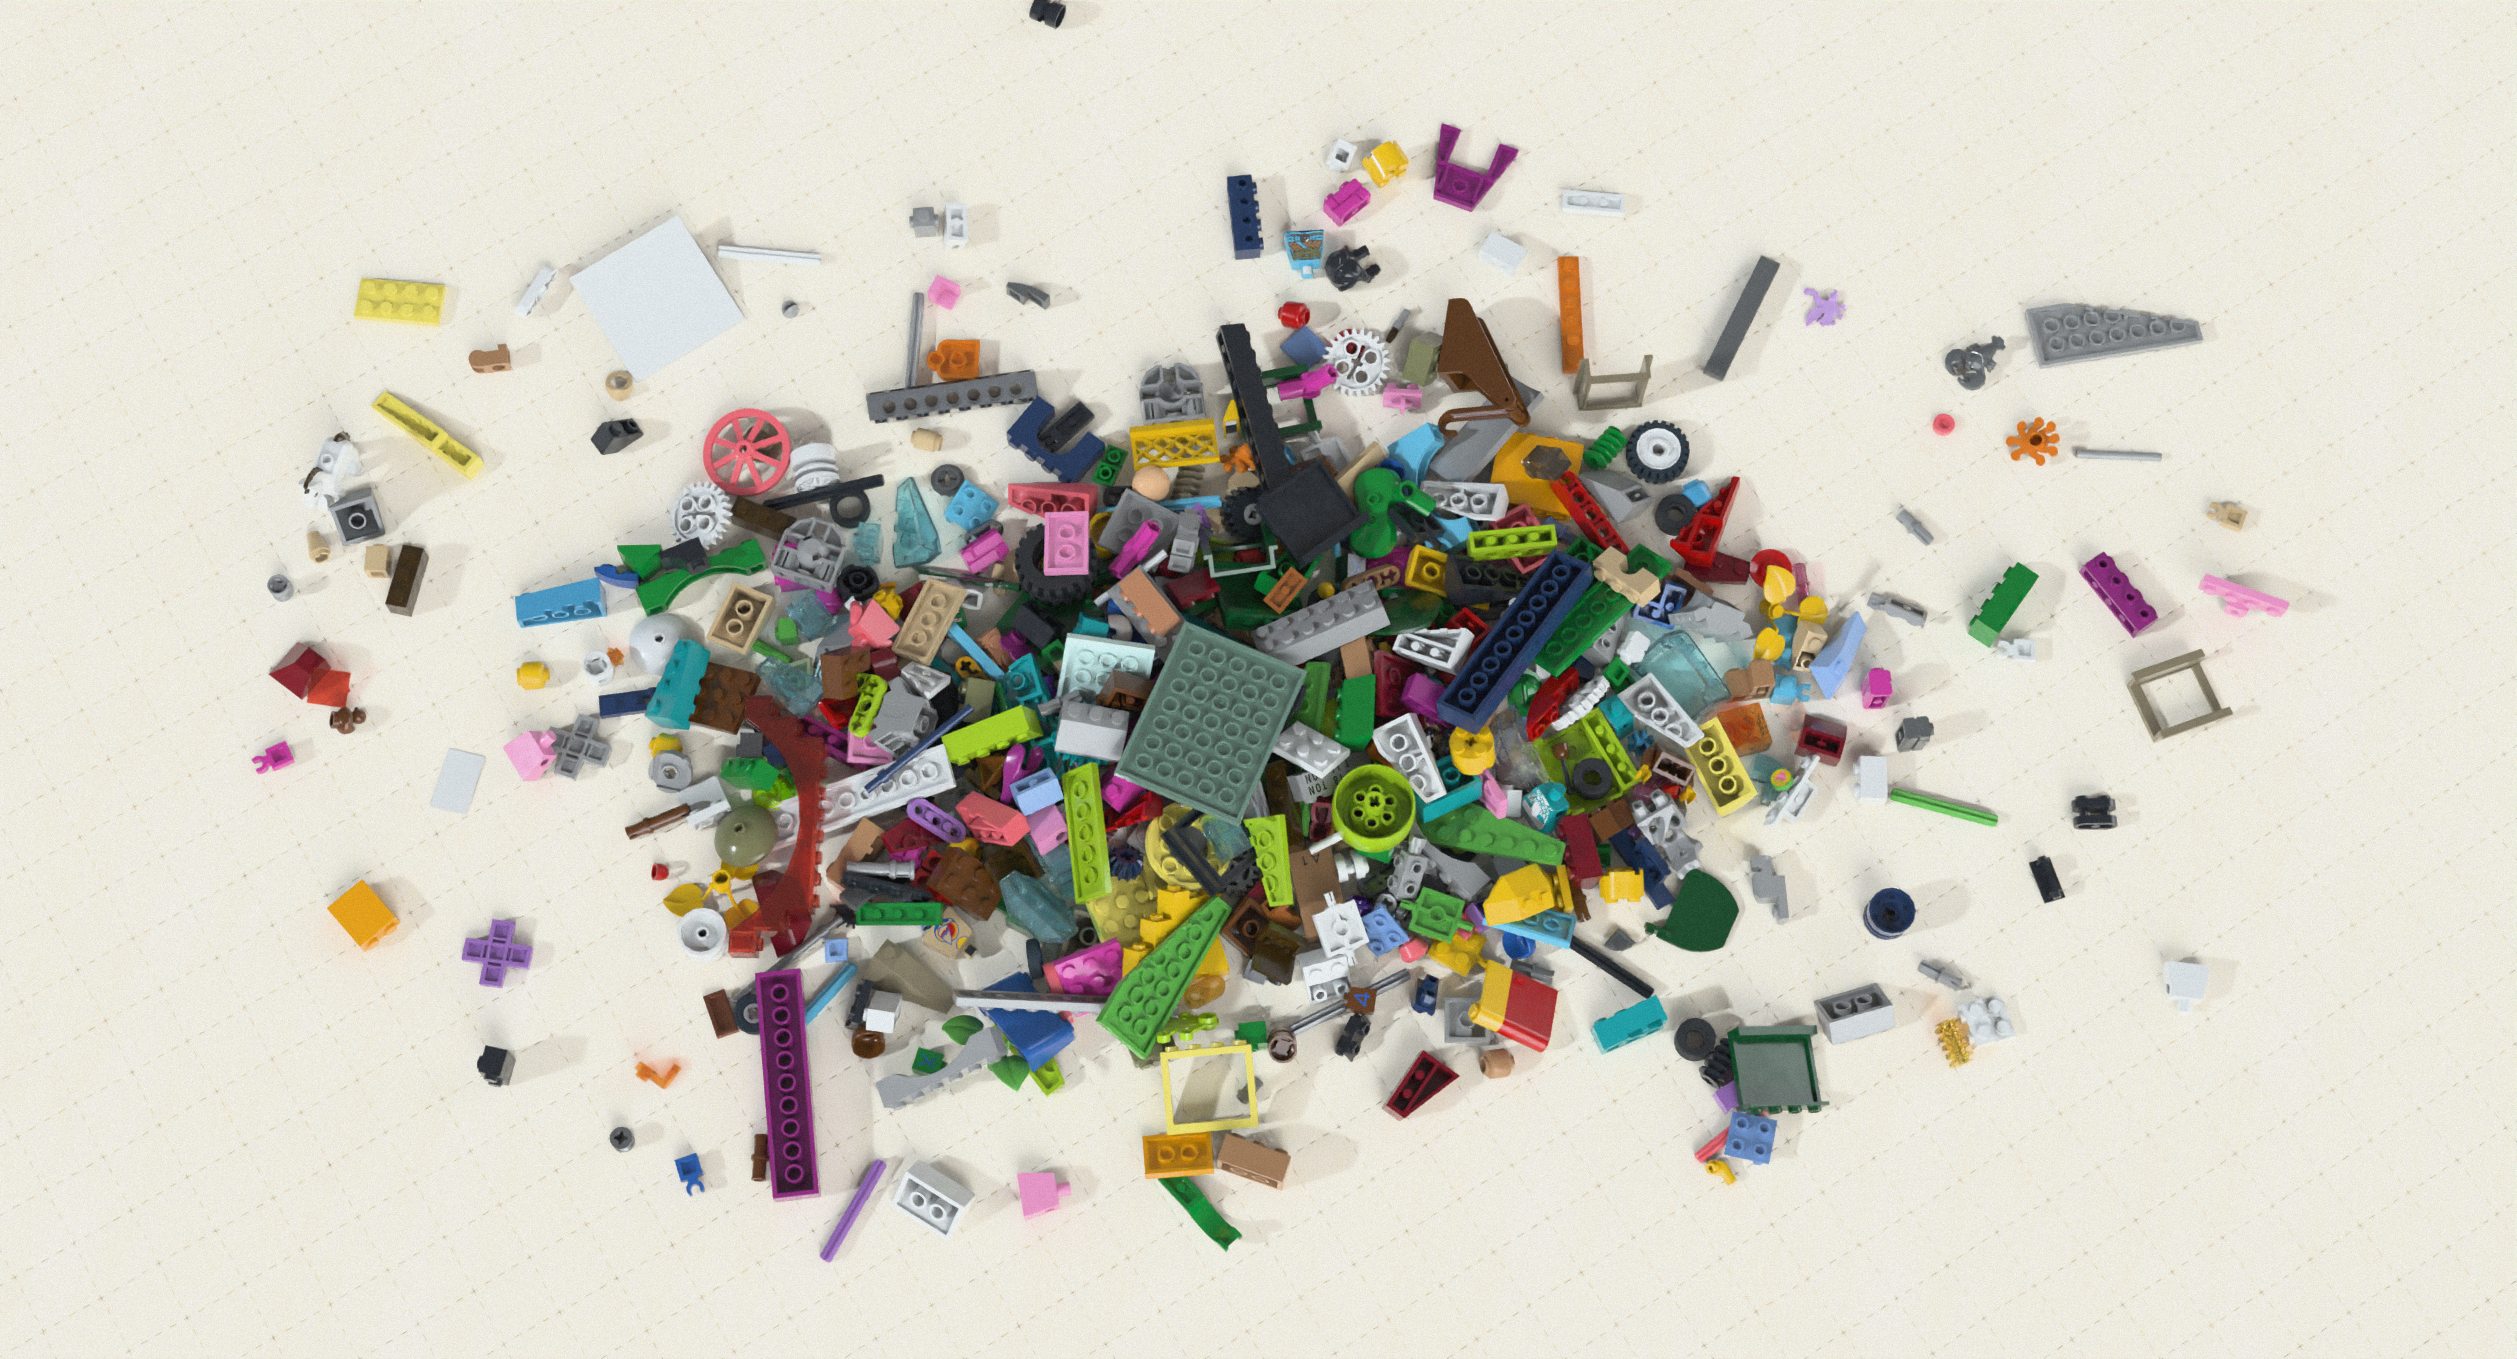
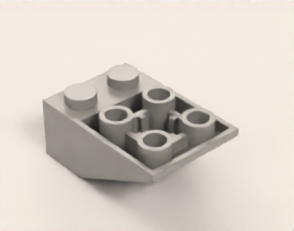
(1617, 494)

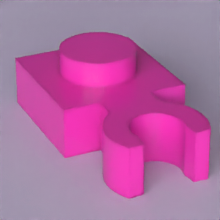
(277, 757)

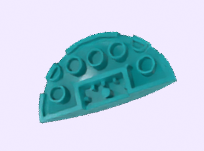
(1027, 687)

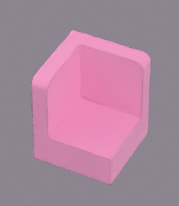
(944, 292)

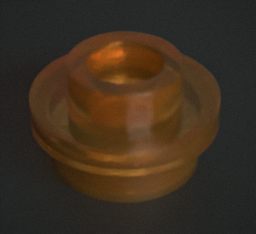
(615, 656)

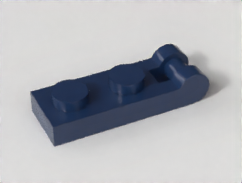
(624, 703)

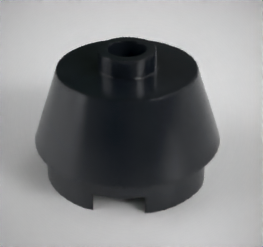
(858, 582)

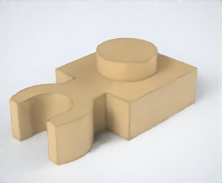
(2230, 516)

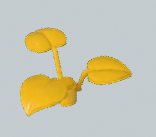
(1778, 585)
(689, 896)

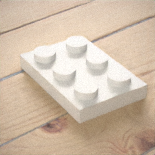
(1310, 749)

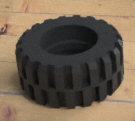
(1046, 588)

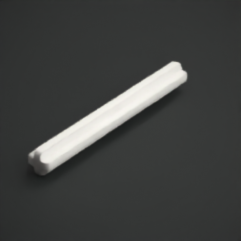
(769, 255)

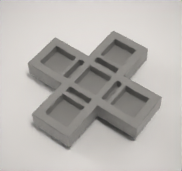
(579, 747)

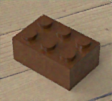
(965, 883)

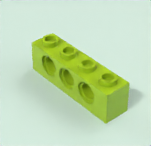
(1511, 542)

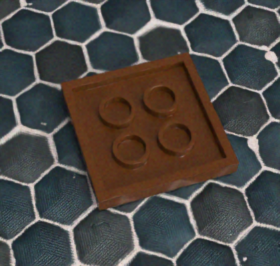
(723, 698)

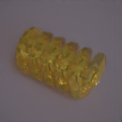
(1954, 1043)

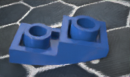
(610, 575)

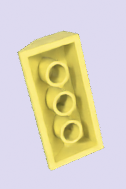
(1720, 769)

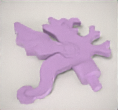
(1828, 308)

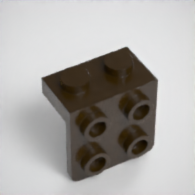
(1011, 858)
(1276, 952)

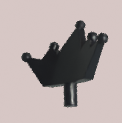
(846, 914)

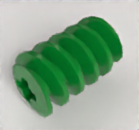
(1605, 448)

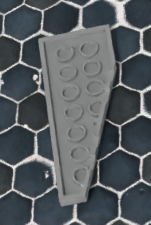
(2083, 334)

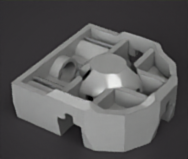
(1167, 399)
(803, 533)

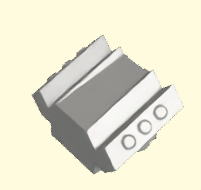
(1712, 618)
(903, 719)

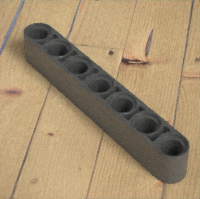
(1741, 318)

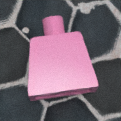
(531, 753)
(1047, 828)
(1040, 1193)

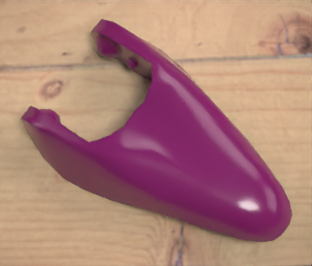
(1012, 769)

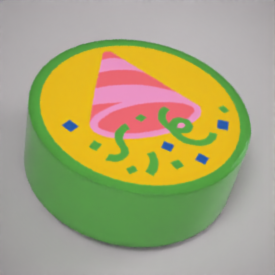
(1781, 779)

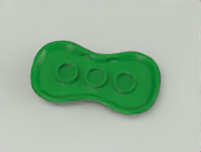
(1374, 495)

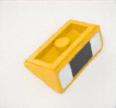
(1231, 421)

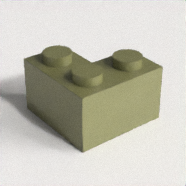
(1423, 359)
(977, 694)

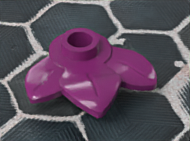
(1016, 645)

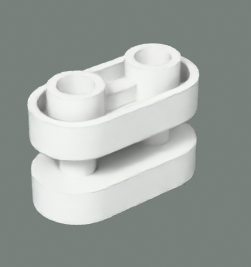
(1354, 864)

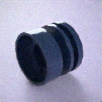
(1892, 902)

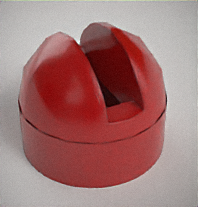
(659, 872)

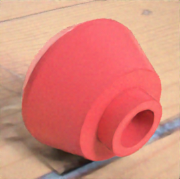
(1413, 949)

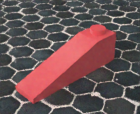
(1053, 497)

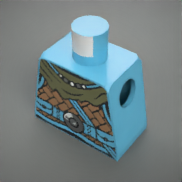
(1304, 250)

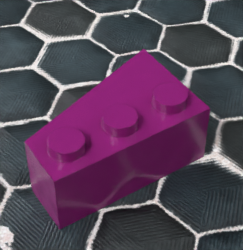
(1421, 697)

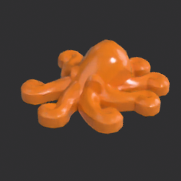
(2034, 441)
(1238, 456)

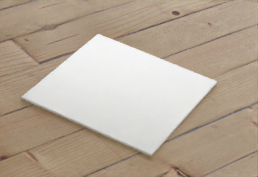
(657, 299)

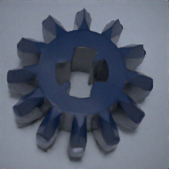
(1125, 863)

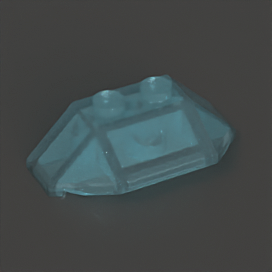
(1037, 908)

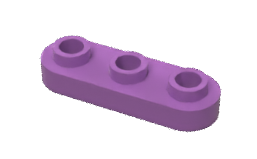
(944, 821)

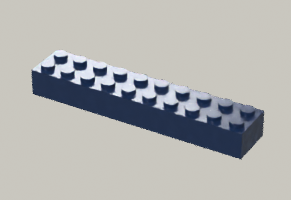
(1514, 641)

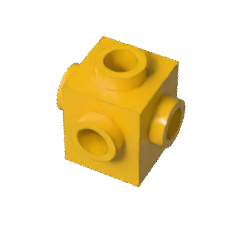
(889, 602)

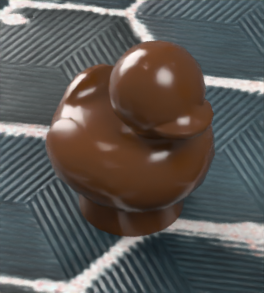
(344, 718)

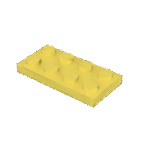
(400, 302)

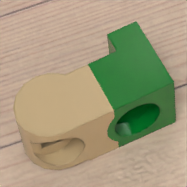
(1054, 655)

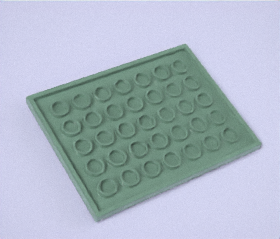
(1210, 723)

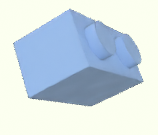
(1036, 791)

